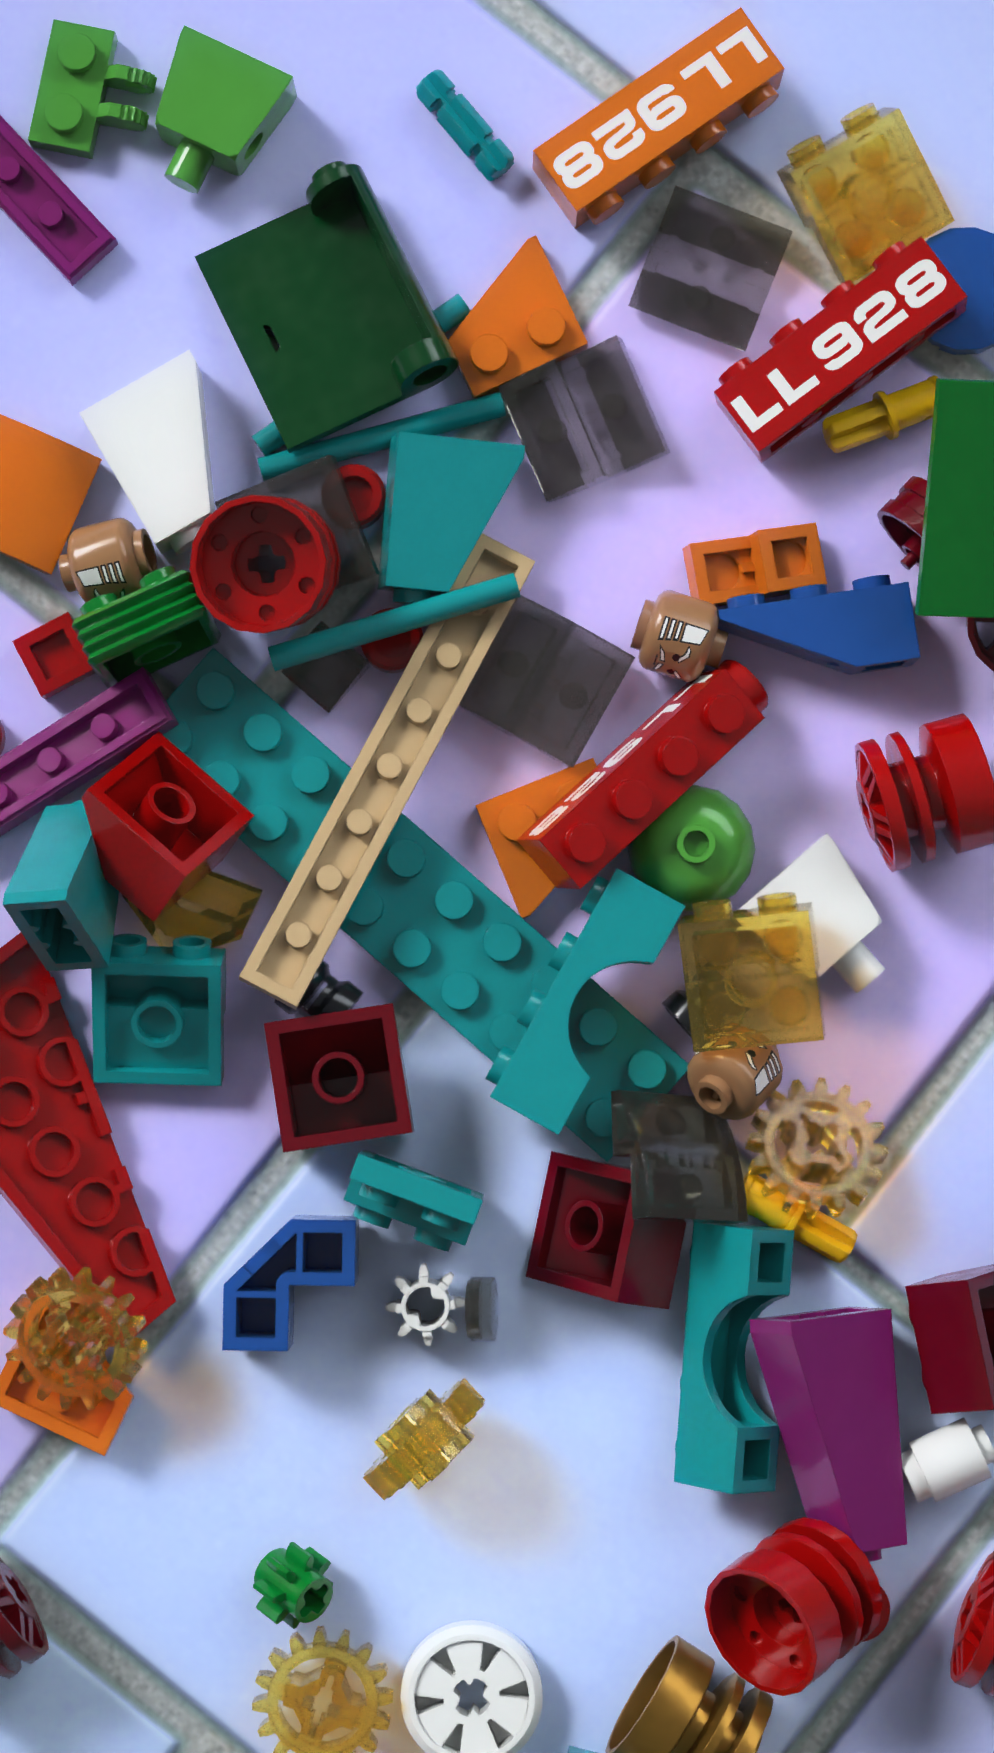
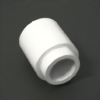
(947, 1461)

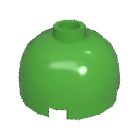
(695, 848)

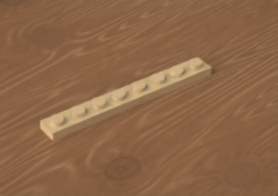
(379, 785)

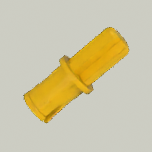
(881, 416)
(821, 1234)

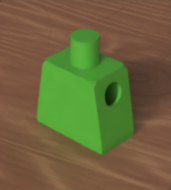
(218, 108)

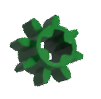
(293, 1585)

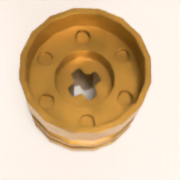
(679, 1715)

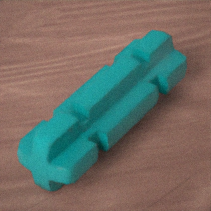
(464, 125)

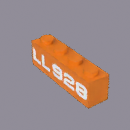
(659, 119)

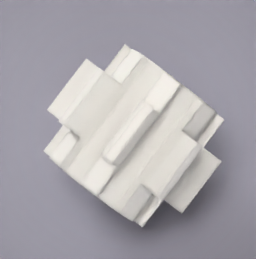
(412, 1317)

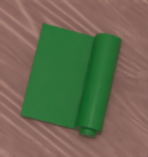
(959, 504)

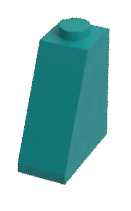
(437, 508)
(62, 893)

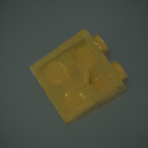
(864, 189)
(751, 973)

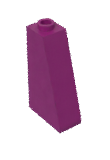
(839, 1417)

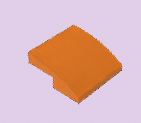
(39, 493)

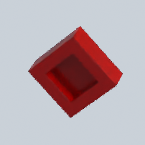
(53, 656)

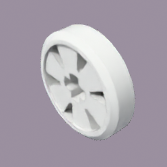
(466, 1653)

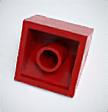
(160, 825)

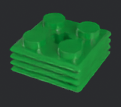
(145, 627)

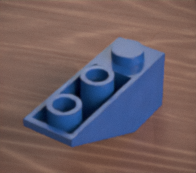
(839, 630)

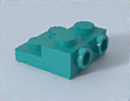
(160, 1013)
(396, 1191)

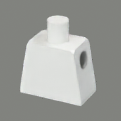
(839, 909)

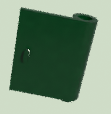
(339, 305)

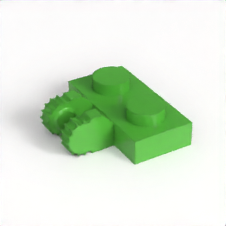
(75, 89)

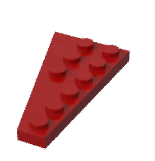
(59, 1147)

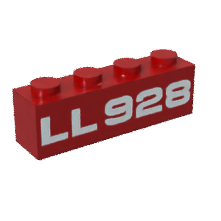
(840, 348)
(640, 779)

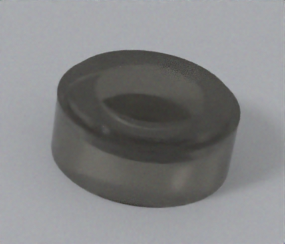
(481, 1309)

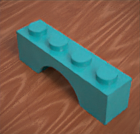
(624, 926)
(722, 1431)

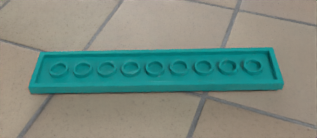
(418, 905)

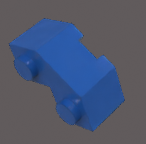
(261, 1293)

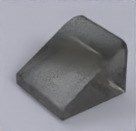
(329, 677)

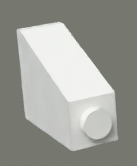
(160, 449)

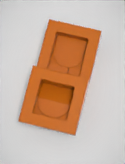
(763, 562)

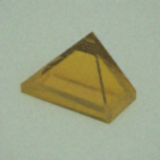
(212, 909)

